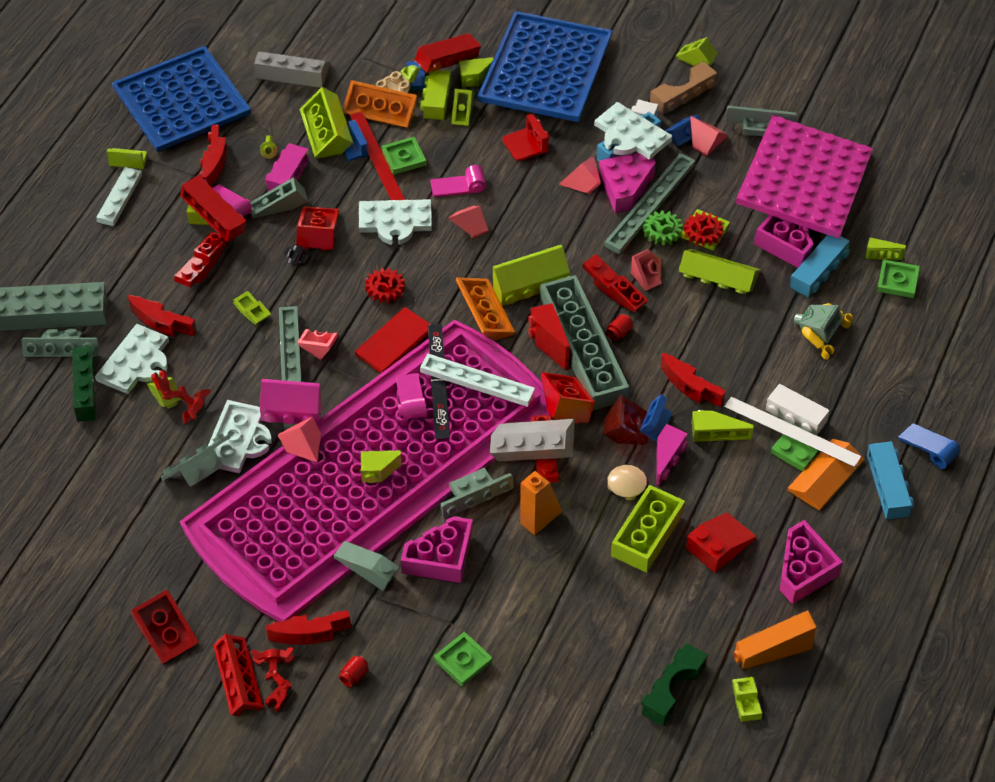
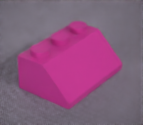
(290, 401)

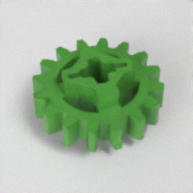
(662, 228)

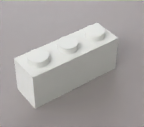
(797, 409)

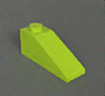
(718, 427)

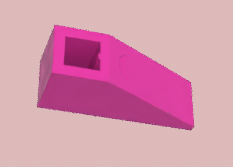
(669, 447)

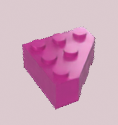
(626, 179)
(784, 240)
(439, 551)
(806, 563)

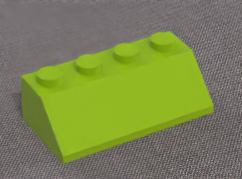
(326, 124)
(718, 270)
(524, 276)

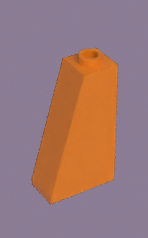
(537, 503)
(777, 641)

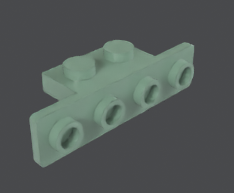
(755, 120)
(57, 344)
(199, 465)
(474, 490)

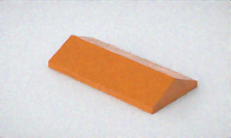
(380, 104)
(485, 307)
(824, 477)

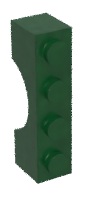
(83, 383)
(687, 664)

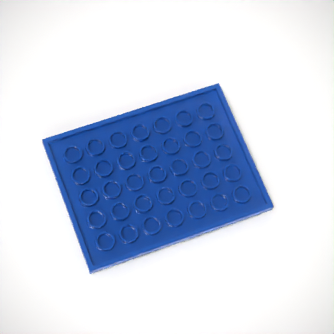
(545, 66)

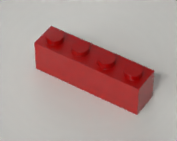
(447, 52)
(213, 208)

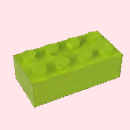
(647, 528)

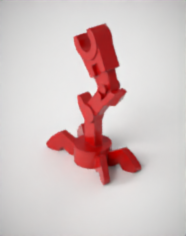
(194, 404)
(273, 657)

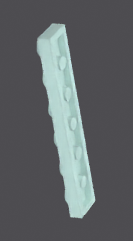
(477, 380)

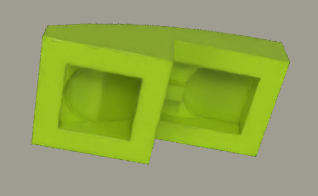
(250, 308)
(746, 699)

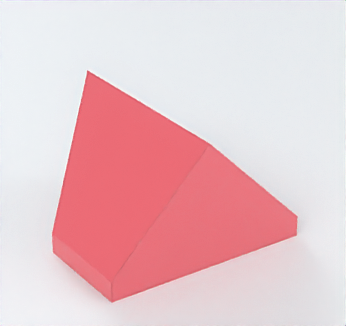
(705, 136)
(584, 177)
(471, 221)
(647, 269)
(317, 342)
(302, 439)

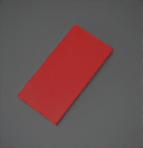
(393, 340)

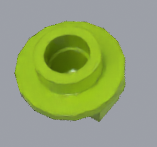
(268, 148)

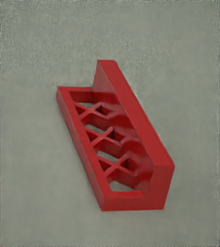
(232, 672)

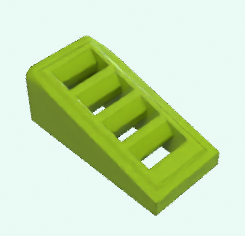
(885, 250)

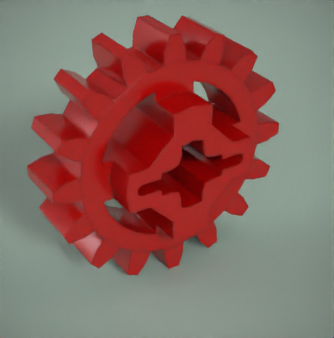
(703, 229)
(385, 285)

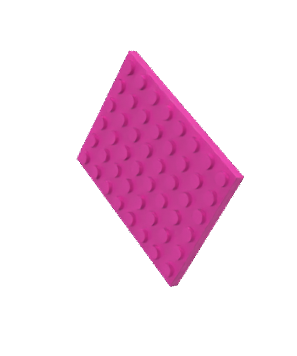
(804, 176)

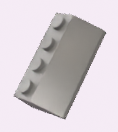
(291, 69)
(533, 440)

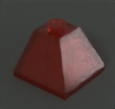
(625, 422)

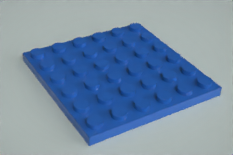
(181, 98)

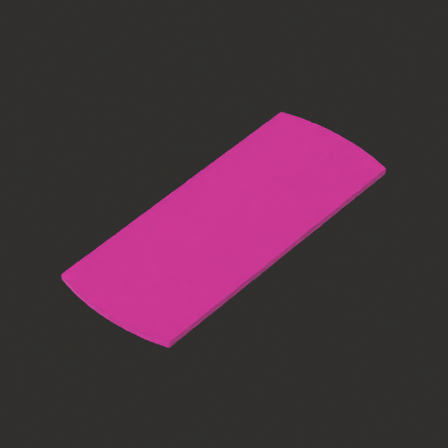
(288, 516)

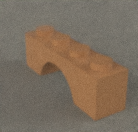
(669, 97)

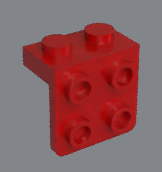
(528, 141)

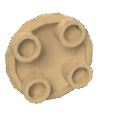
(395, 82)
(627, 481)

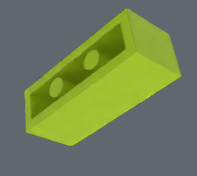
(436, 94)

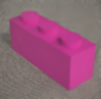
(290, 165)

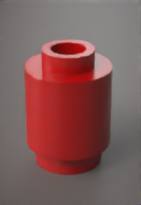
(619, 327)
(353, 671)

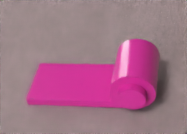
(471, 183)
(239, 204)
(411, 399)

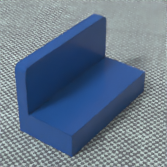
(419, 82)
(681, 131)
(359, 146)
(656, 418)

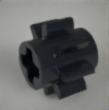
(296, 254)

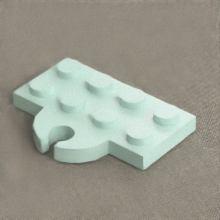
(631, 132)
(395, 218)
(134, 360)
(244, 429)

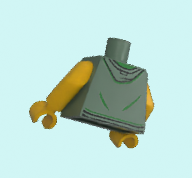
(820, 323)

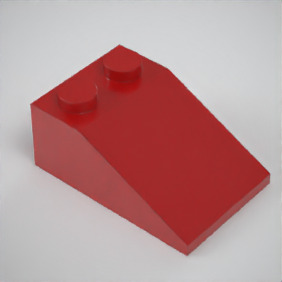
(317, 228)
(549, 334)
(566, 398)
(719, 541)
(164, 626)

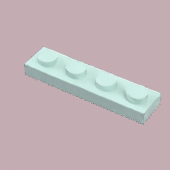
(119, 196)

